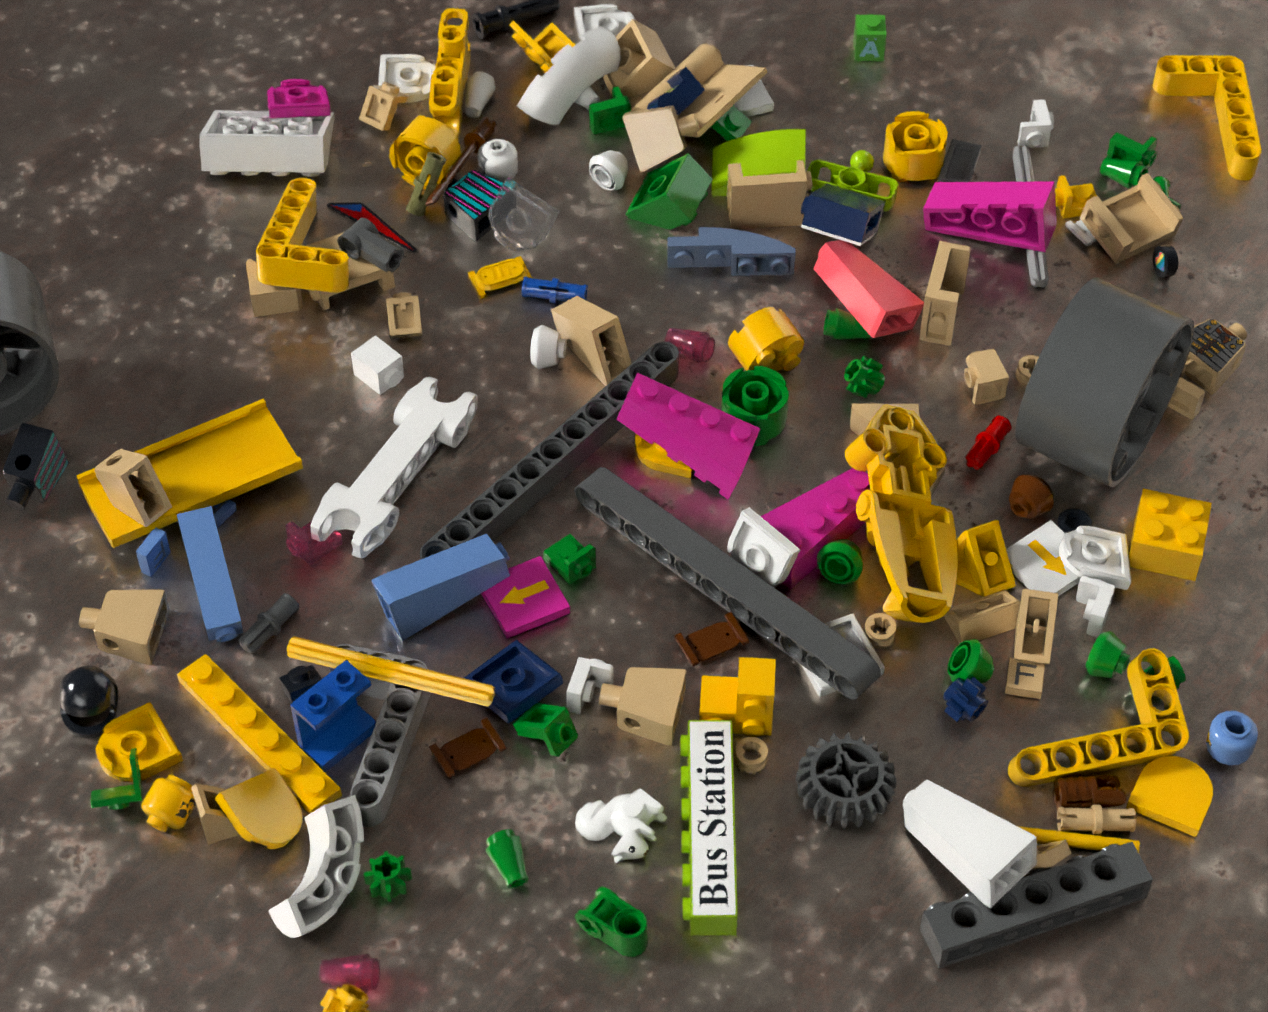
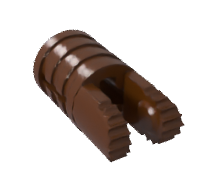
(1088, 791)

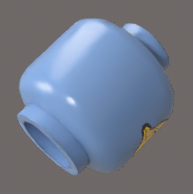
(1231, 737)

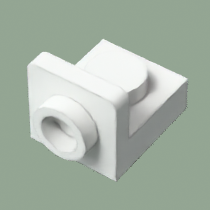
(1098, 597)
(586, 676)

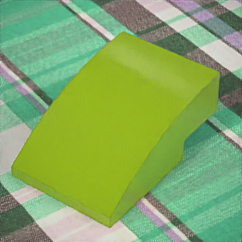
(759, 155)

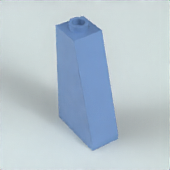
(210, 574)
(440, 583)

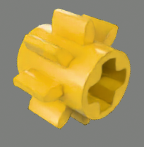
(345, 999)

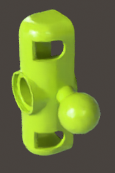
(855, 177)

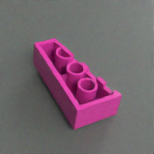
(994, 212)
(690, 431)
(819, 519)

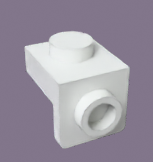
(1038, 130)

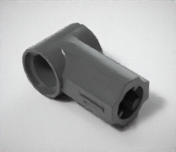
(365, 241)

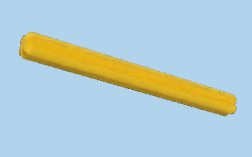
(392, 671)

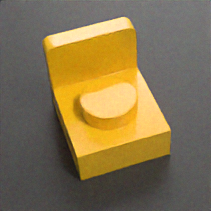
(1072, 199)

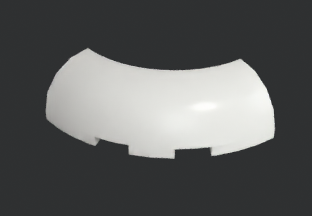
(571, 74)
(331, 870)

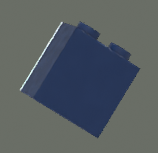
(842, 214)

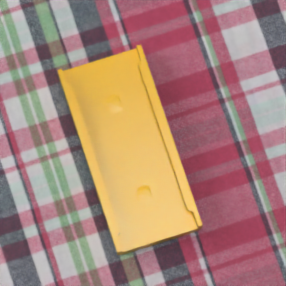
(202, 468)

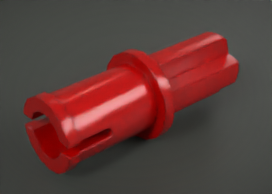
(988, 442)

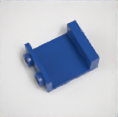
(329, 718)

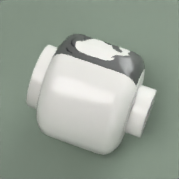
(498, 159)

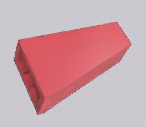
(867, 290)

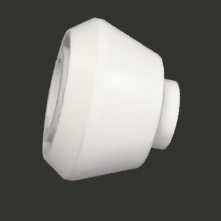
(609, 169)
(547, 347)

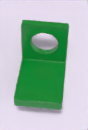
(120, 796)

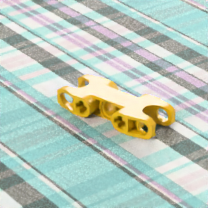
(451, 70)

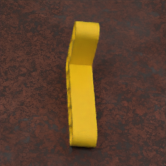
(1226, 81)
(280, 251)
(1114, 741)

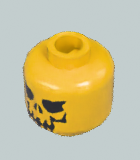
(168, 803)

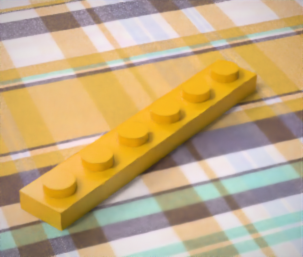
(258, 733)

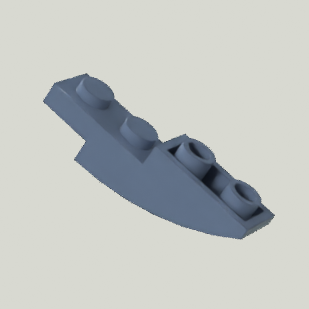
(724, 247)

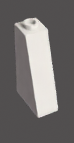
(970, 841)

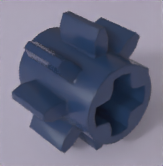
(965, 699)

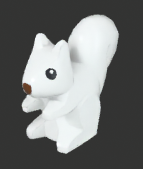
(628, 817)

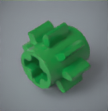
(864, 377)
(387, 866)

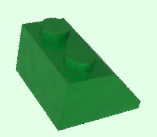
(671, 194)

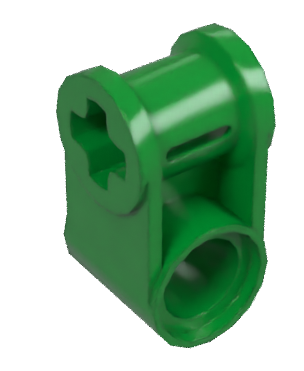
(609, 918)

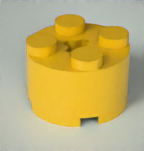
(418, 139)
(914, 147)
(767, 341)

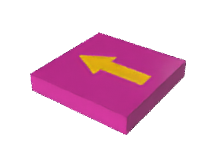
(526, 598)

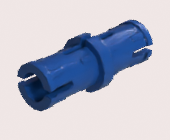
(534, 288)

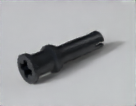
(503, 16)

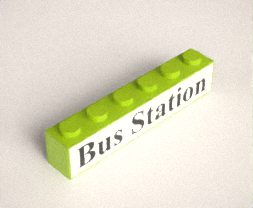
(711, 828)

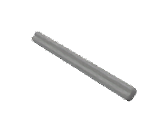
(1036, 259)

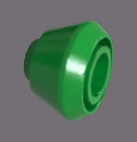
(840, 561)
(1107, 656)
(969, 661)

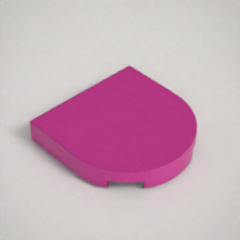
(297, 99)

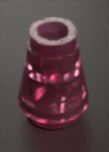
(692, 344)
(353, 970)

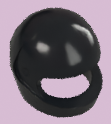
(85, 694)

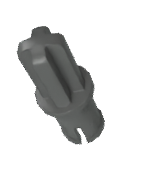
(268, 623)

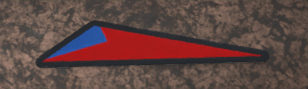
(358, 210)

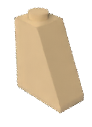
(593, 337)

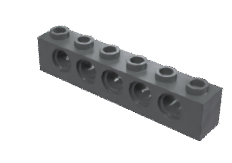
(953, 943)

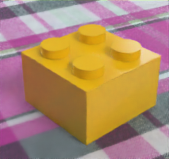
(1169, 534)

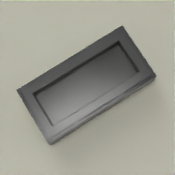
(960, 162)

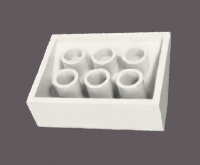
(258, 143)

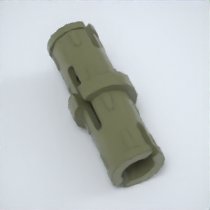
(433, 166)

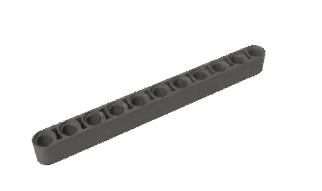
(554, 457)
(729, 583)

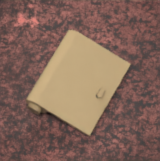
(722, 84)

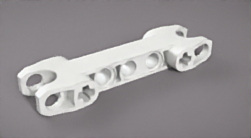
(369, 501)

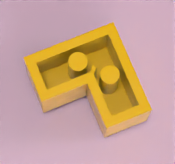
(743, 699)

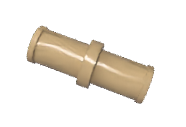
(1096, 819)

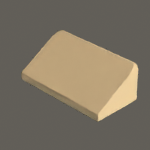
(984, 617)

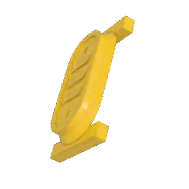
(498, 275)

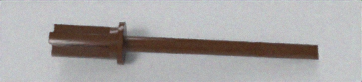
(472, 142)

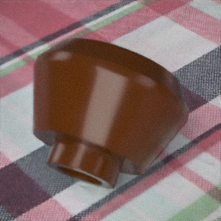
(1030, 496)

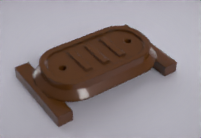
(712, 640)
(468, 749)

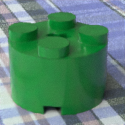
(759, 399)

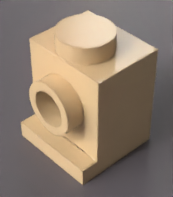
(986, 376)

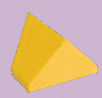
(983, 560)

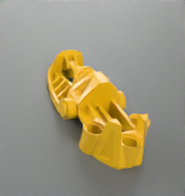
(901, 514)

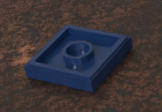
(518, 680)

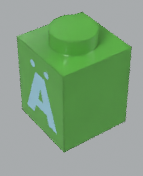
(869, 37)

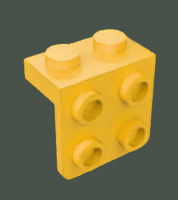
(544, 46)

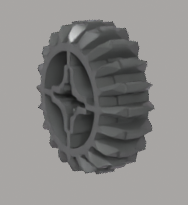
(838, 794)

